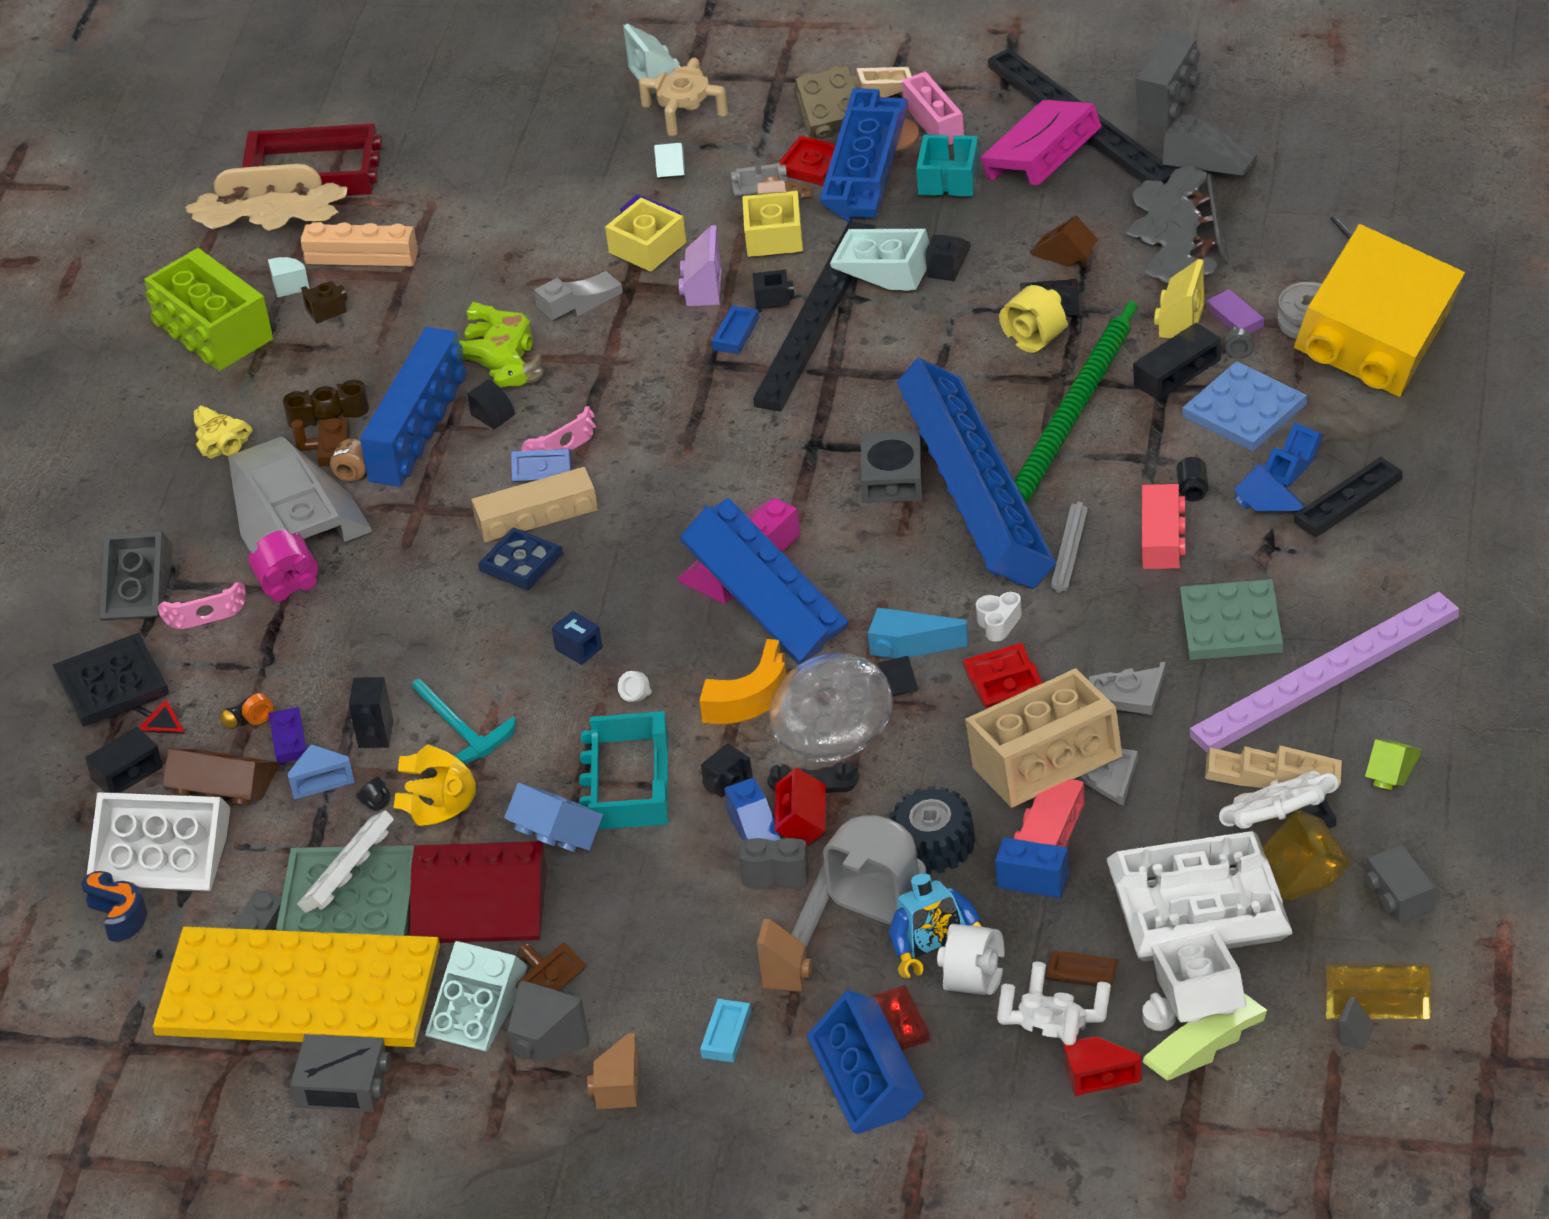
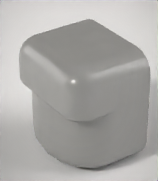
(871, 865)

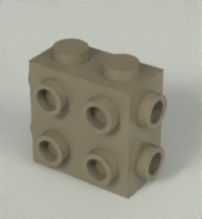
(824, 99)

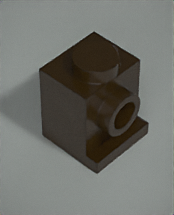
(324, 301)

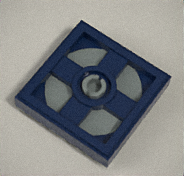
(520, 558)

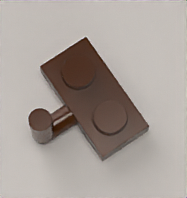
(330, 434)
(555, 970)

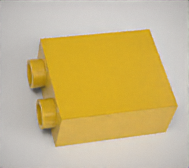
(1378, 310)

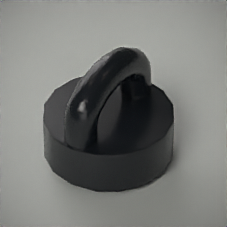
(372, 788)

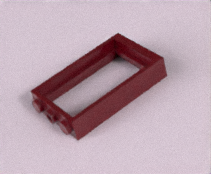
(322, 139)

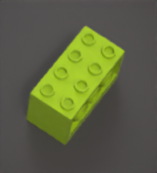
(208, 309)

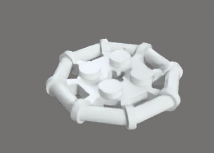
(1278, 799)

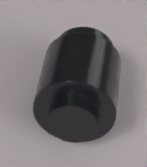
(1192, 478)

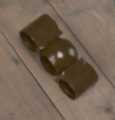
(327, 403)

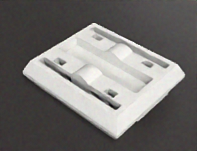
(1198, 892)

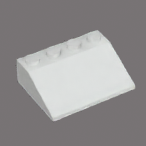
(159, 839)

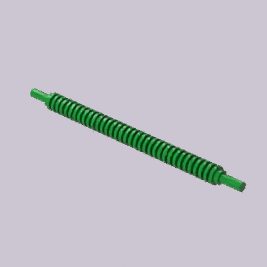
(1074, 402)

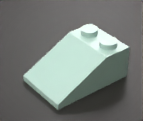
(884, 256)

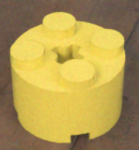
(1033, 318)

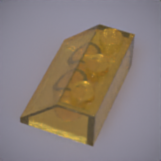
(1380, 988)

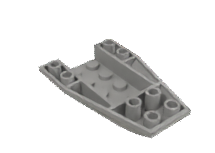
(287, 491)

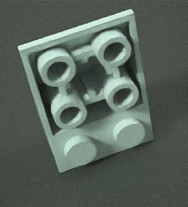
(475, 996)

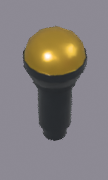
(232, 716)

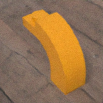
(744, 697)

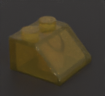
(1304, 856)

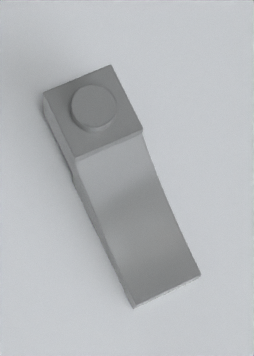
(560, 297)

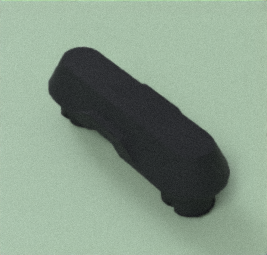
(837, 779)

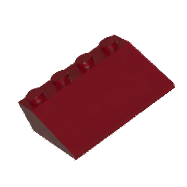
(478, 891)

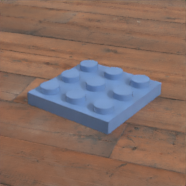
(1244, 406)

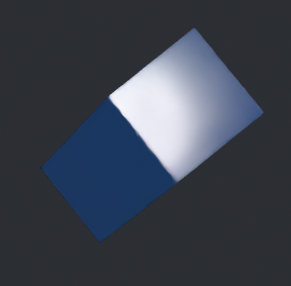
(1296, 455)

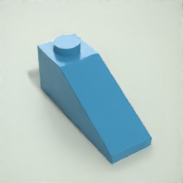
(914, 634)

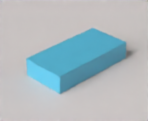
(725, 1030)

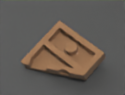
(773, 185)

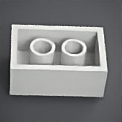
(1198, 976)

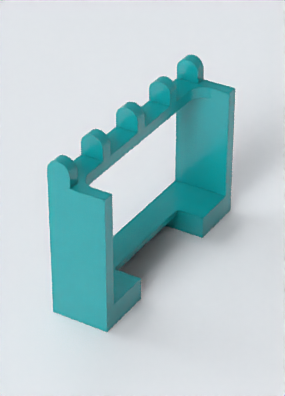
(626, 728)

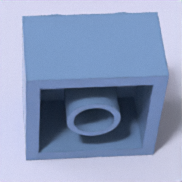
(552, 818)

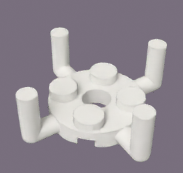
(1056, 1014)

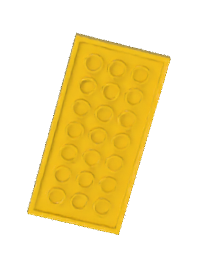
(296, 985)

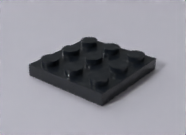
(111, 679)

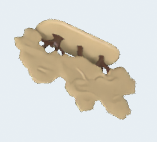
(267, 196)

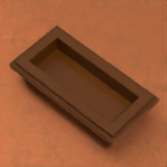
(1080, 968)

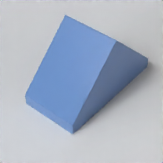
(319, 771)

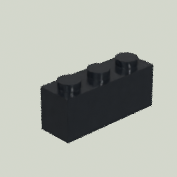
(1177, 361)

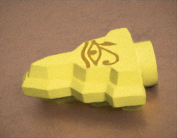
(219, 433)

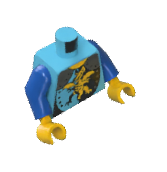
(924, 920)

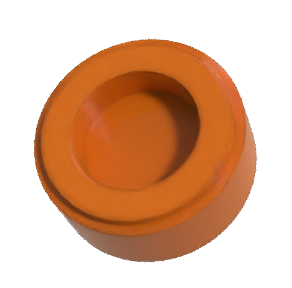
(256, 709)

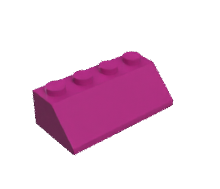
(775, 519)

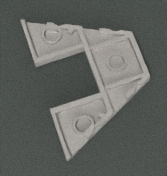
(1130, 693)

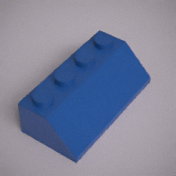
(864, 1063)

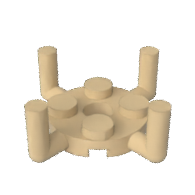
(673, 95)

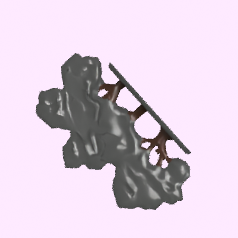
(1174, 222)

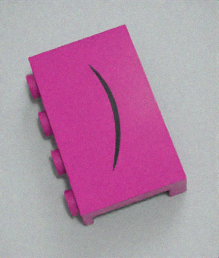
(1042, 139)

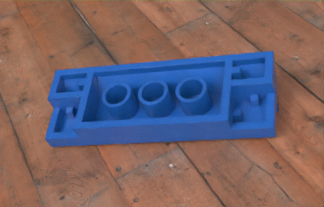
(863, 154)
(763, 580)

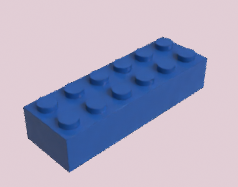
(413, 407)

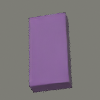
(1234, 312)

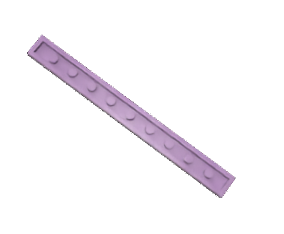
(1324, 672)

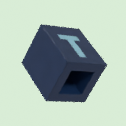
(577, 637)

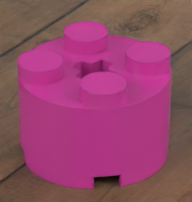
(283, 564)

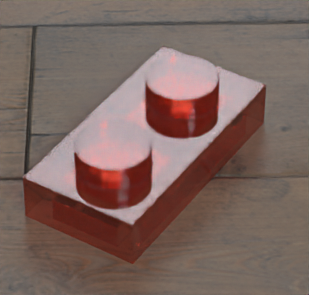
(903, 1017)

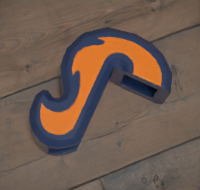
(120, 899)

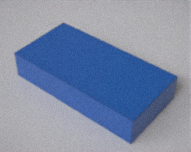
(735, 329)

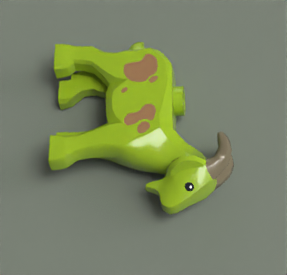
(504, 343)

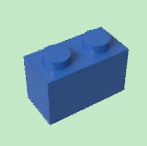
(1032, 867)

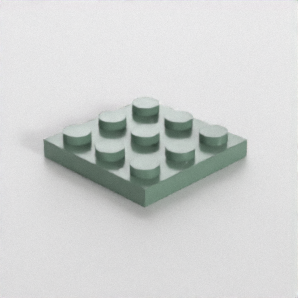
(1231, 619)

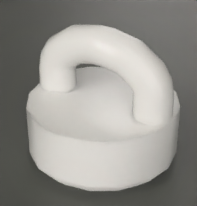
(634, 686)
(1158, 1013)

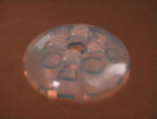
(834, 728)

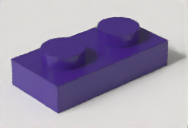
(287, 735)

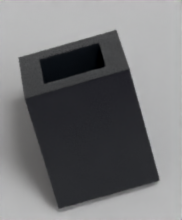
(490, 404)
(899, 675)

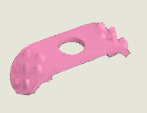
(581, 432)
(185, 616)

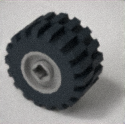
(939, 826)

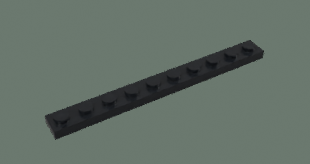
(1107, 139)
(805, 333)

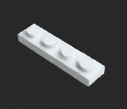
(339, 870)

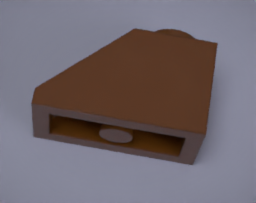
(1066, 243)

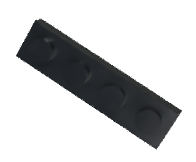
(1348, 496)

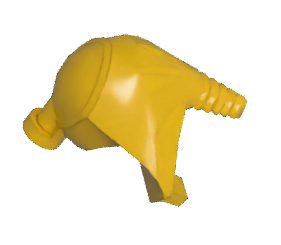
(450, 789)

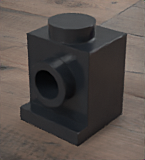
(772, 289)
(725, 769)

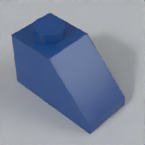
(1265, 492)
(750, 811)

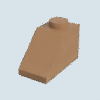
(782, 958)
(616, 1075)

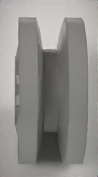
(1293, 306)

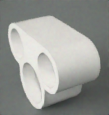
(998, 614)

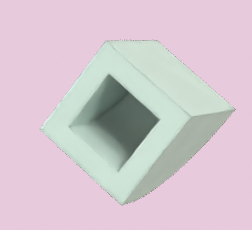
(669, 160)
(287, 275)

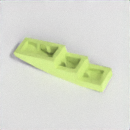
(1198, 1041)

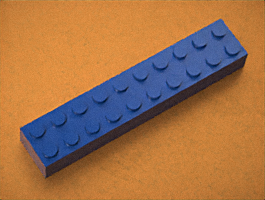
(976, 474)

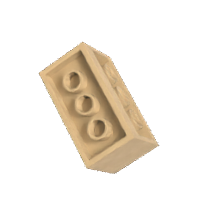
(1043, 737)

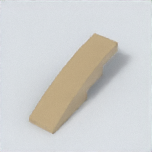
(885, 79)
(1260, 767)

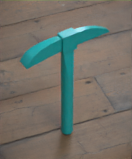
(478, 745)

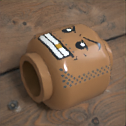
(348, 461)

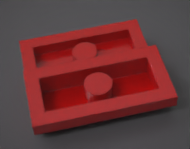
(1001, 674)

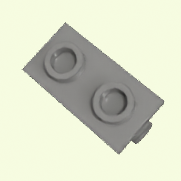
(745, 179)

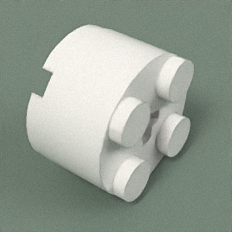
(971, 959)

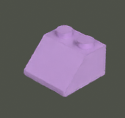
(702, 270)

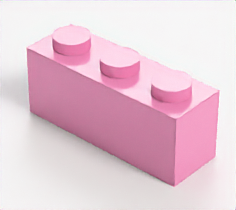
(932, 107)

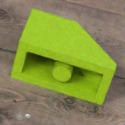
(1391, 763)

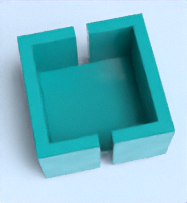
(940, 174)

